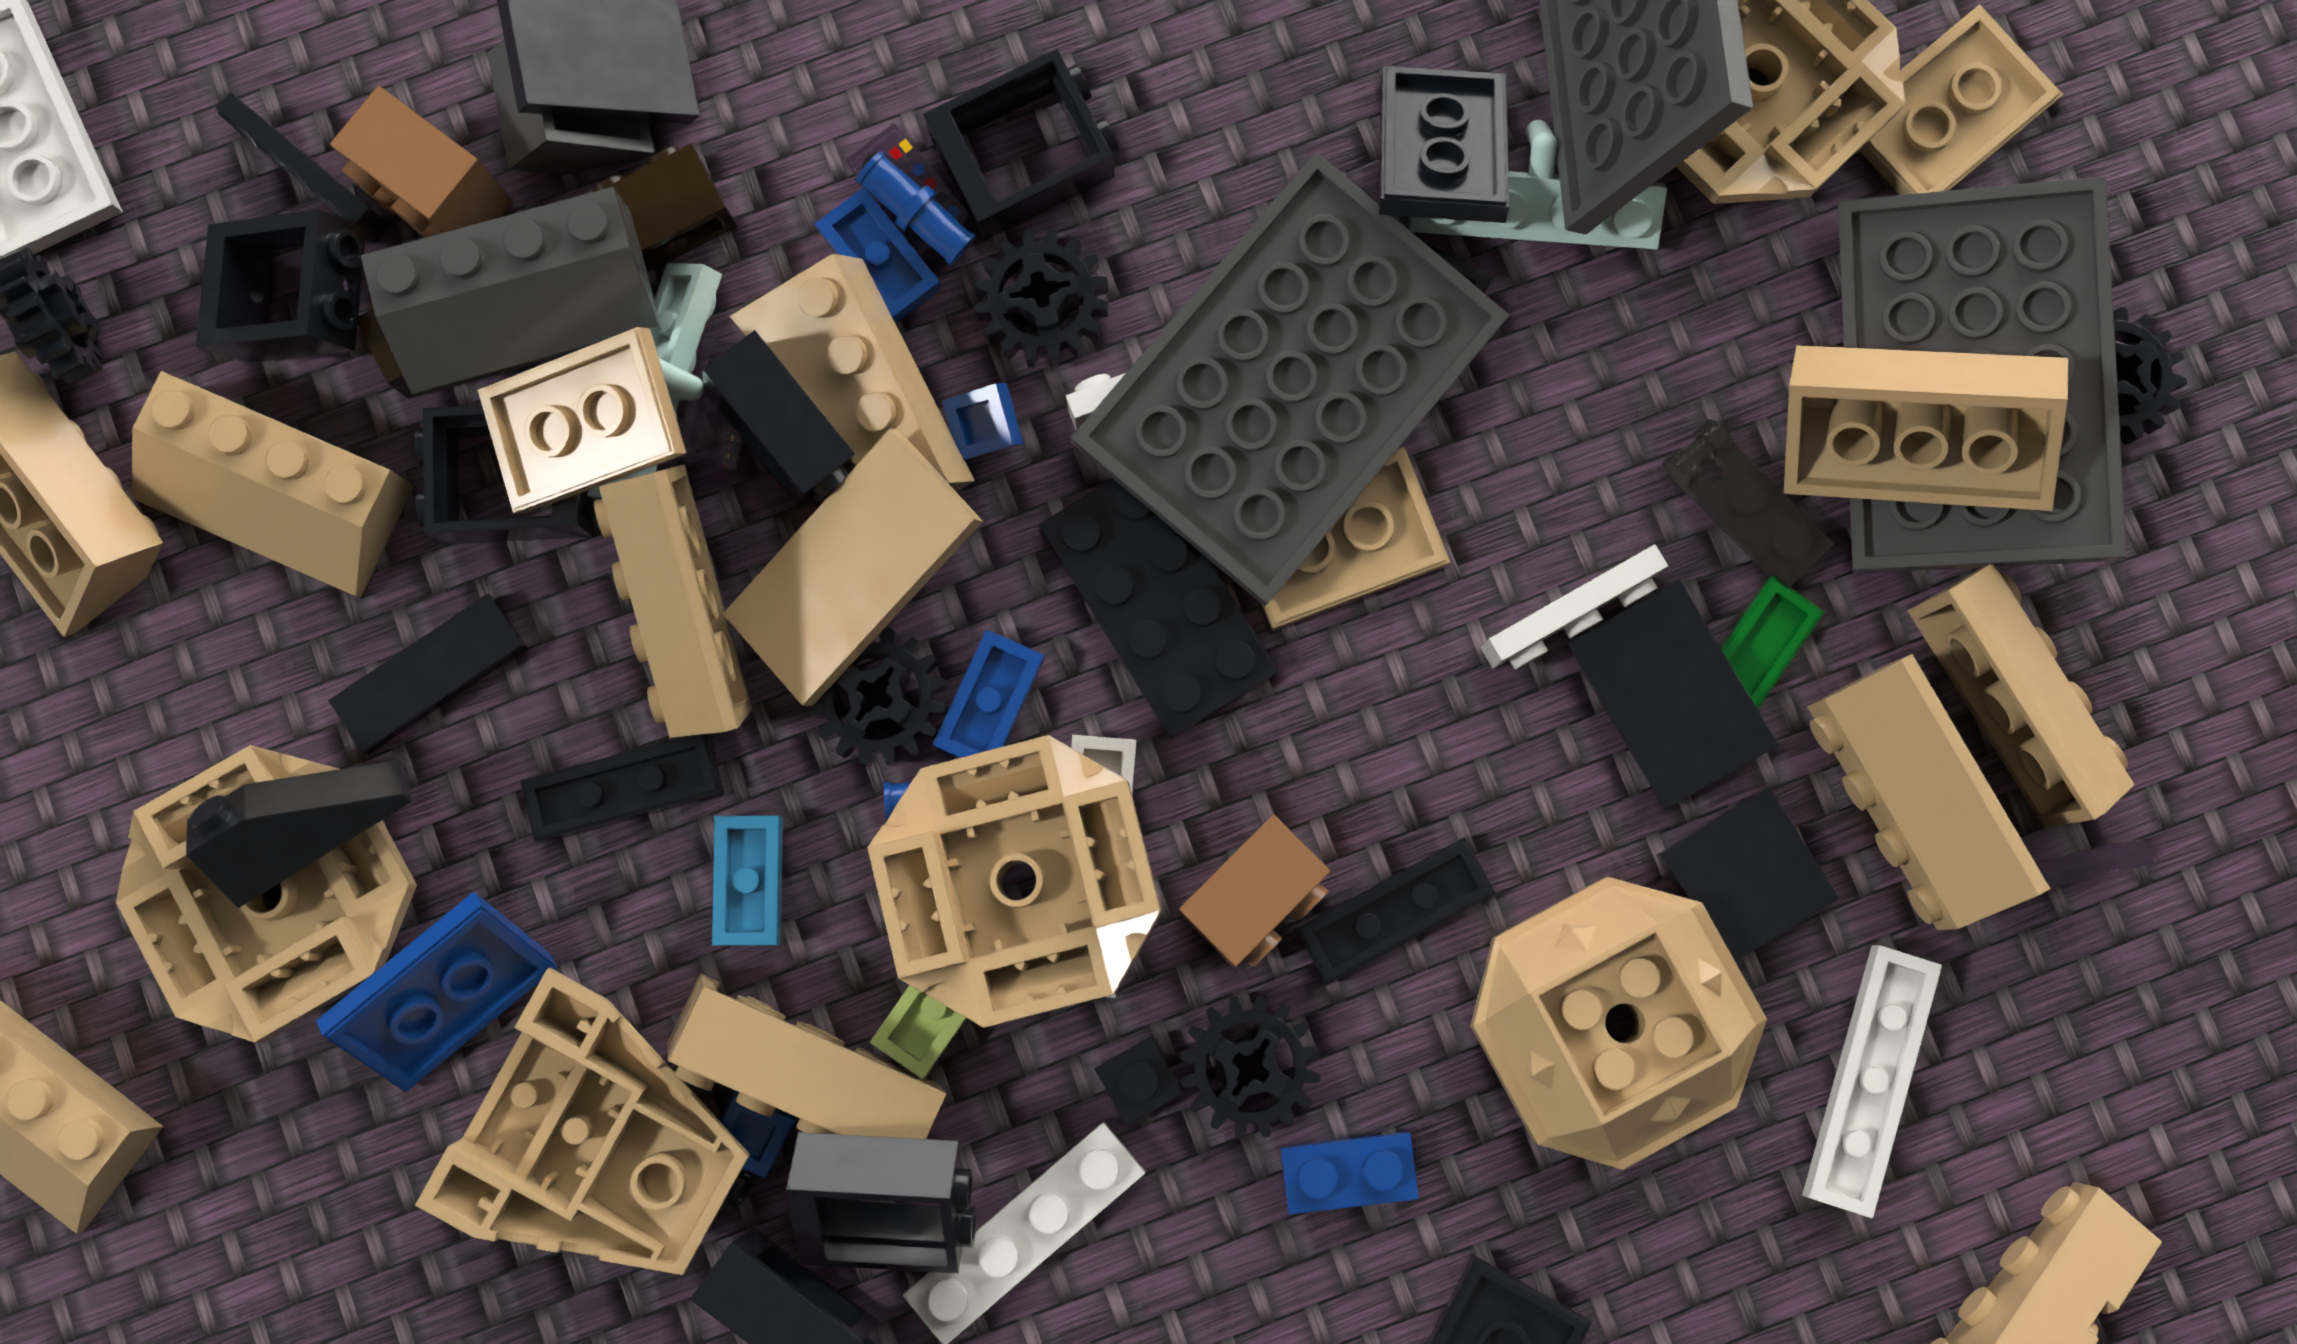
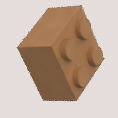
(416, 169)
(1255, 892)

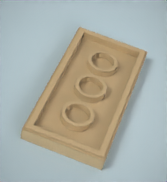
(852, 567)

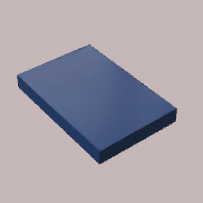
(436, 993)

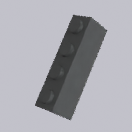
(511, 291)

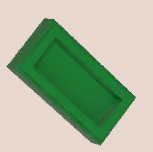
(1769, 636)

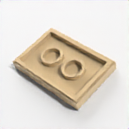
(1960, 107)
(582, 420)
(1372, 547)

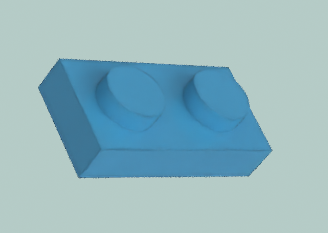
(747, 881)

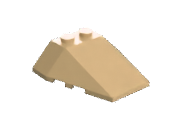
(587, 1143)

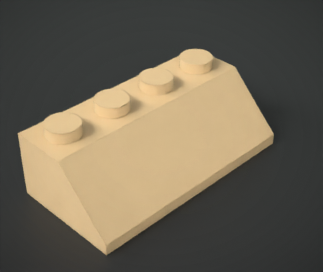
(1925, 426)
(264, 484)
(61, 510)
(675, 603)
(2023, 698)
(1925, 796)
(63, 1126)

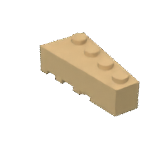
(853, 361)
(796, 1069)
(2061, 1275)

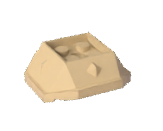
(1826, 96)
(945, 866)
(251, 965)
(1548, 1008)

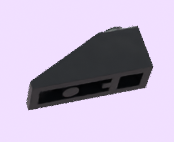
(288, 823)

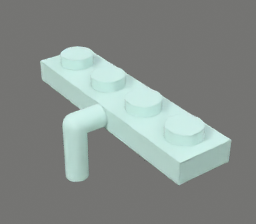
(1538, 209)
(683, 307)

